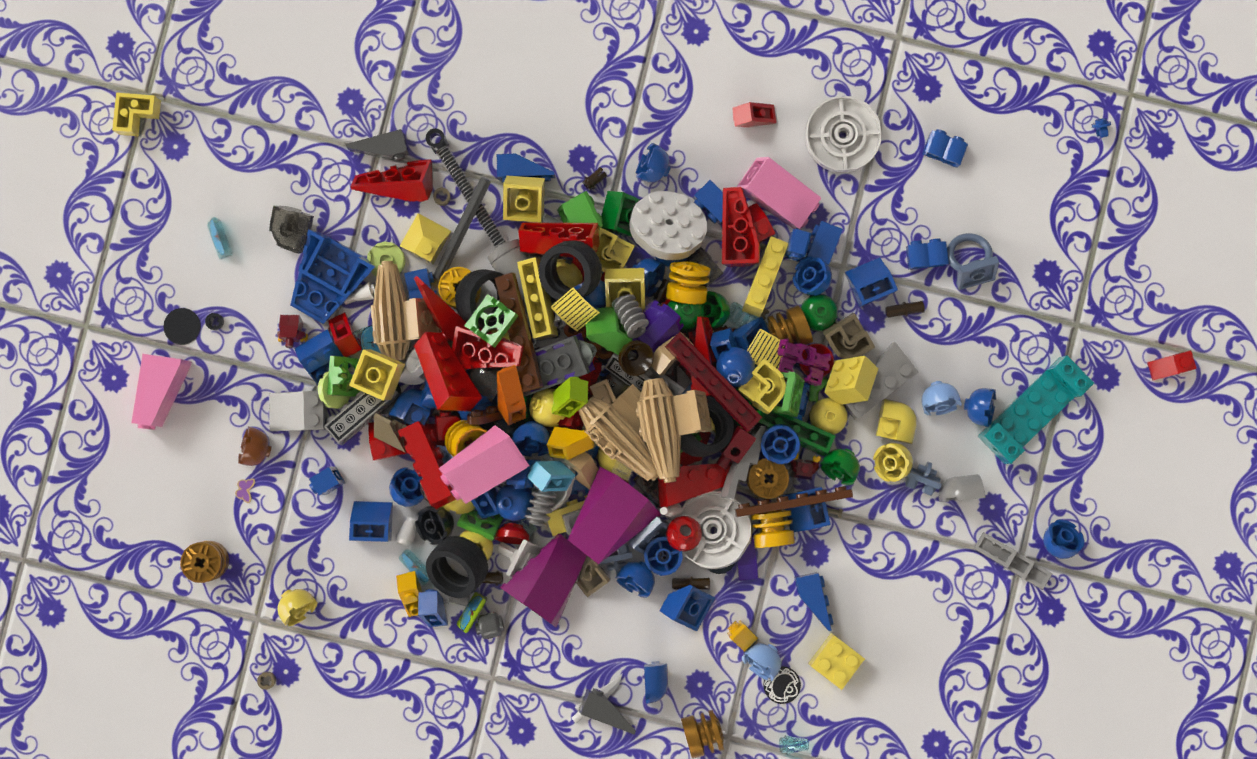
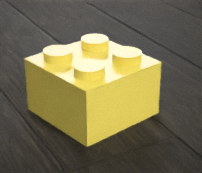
(523, 199)
(625, 282)
(377, 374)
(851, 380)
(836, 661)

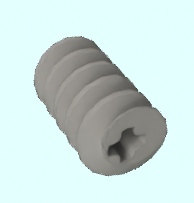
(630, 315)
(540, 507)

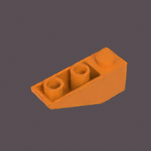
(510, 395)

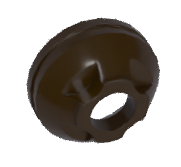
(641, 362)

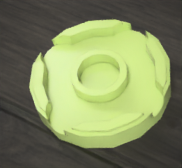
(386, 252)
(331, 401)

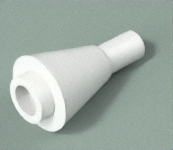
(364, 293)
(672, 511)

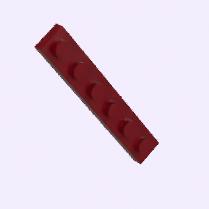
(713, 382)

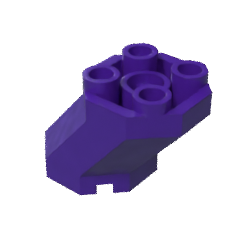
(662, 325)

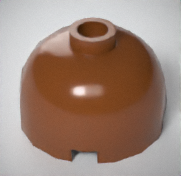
(254, 447)

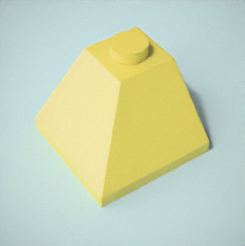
(425, 238)

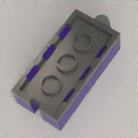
(563, 360)

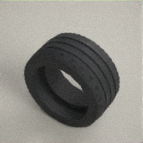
(586, 256)
(467, 293)
(724, 432)
(466, 554)

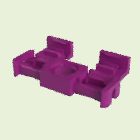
(793, 353)

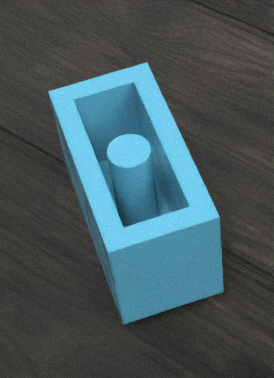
(550, 476)

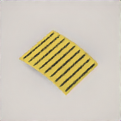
(574, 309)
(765, 347)

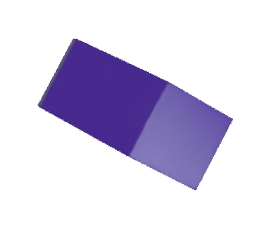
(748, 563)

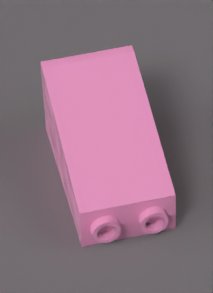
(779, 192)
(157, 389)
(483, 465)

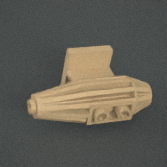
(396, 318)
(666, 419)
(616, 431)

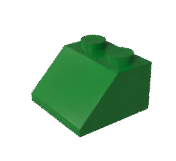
(617, 212)

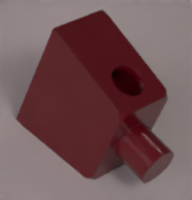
(740, 442)

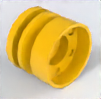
(687, 283)
(447, 285)
(461, 435)
(772, 529)

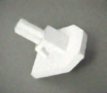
(520, 556)

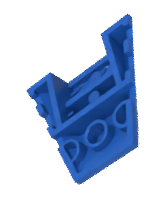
(327, 276)

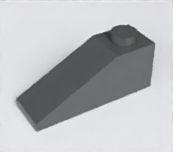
(387, 145)
(599, 708)

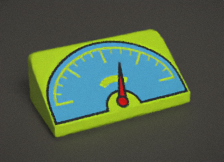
(471, 612)

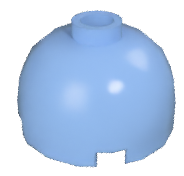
(940, 398)
(764, 660)

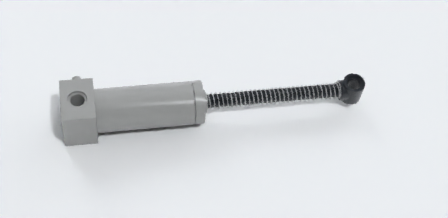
(506, 254)

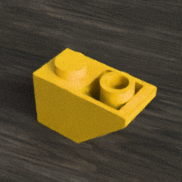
(568, 443)
(408, 589)
(741, 635)

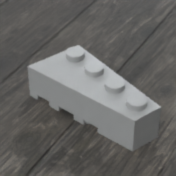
(892, 373)

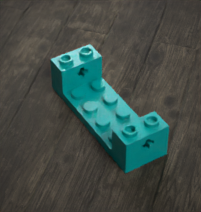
(1035, 409)

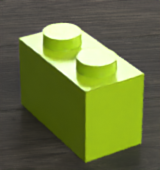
(570, 397)

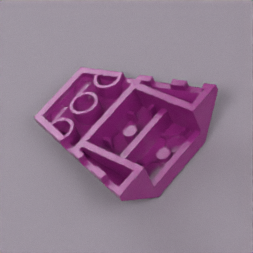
(610, 516)
(548, 579)

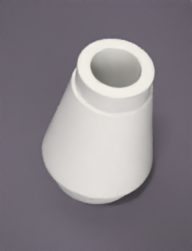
(407, 532)

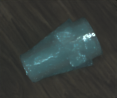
(792, 744)

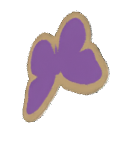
(243, 491)

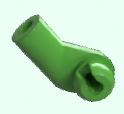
(814, 390)

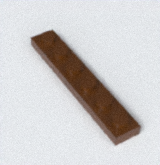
(519, 332)
(800, 500)

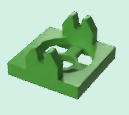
(509, 318)
(335, 376)
(792, 395)
(490, 533)

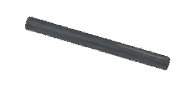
(462, 227)

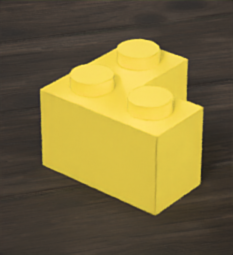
(130, 109)

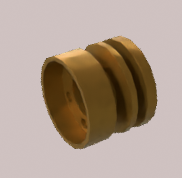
(792, 328)
(767, 490)
(215, 561)
(702, 734)

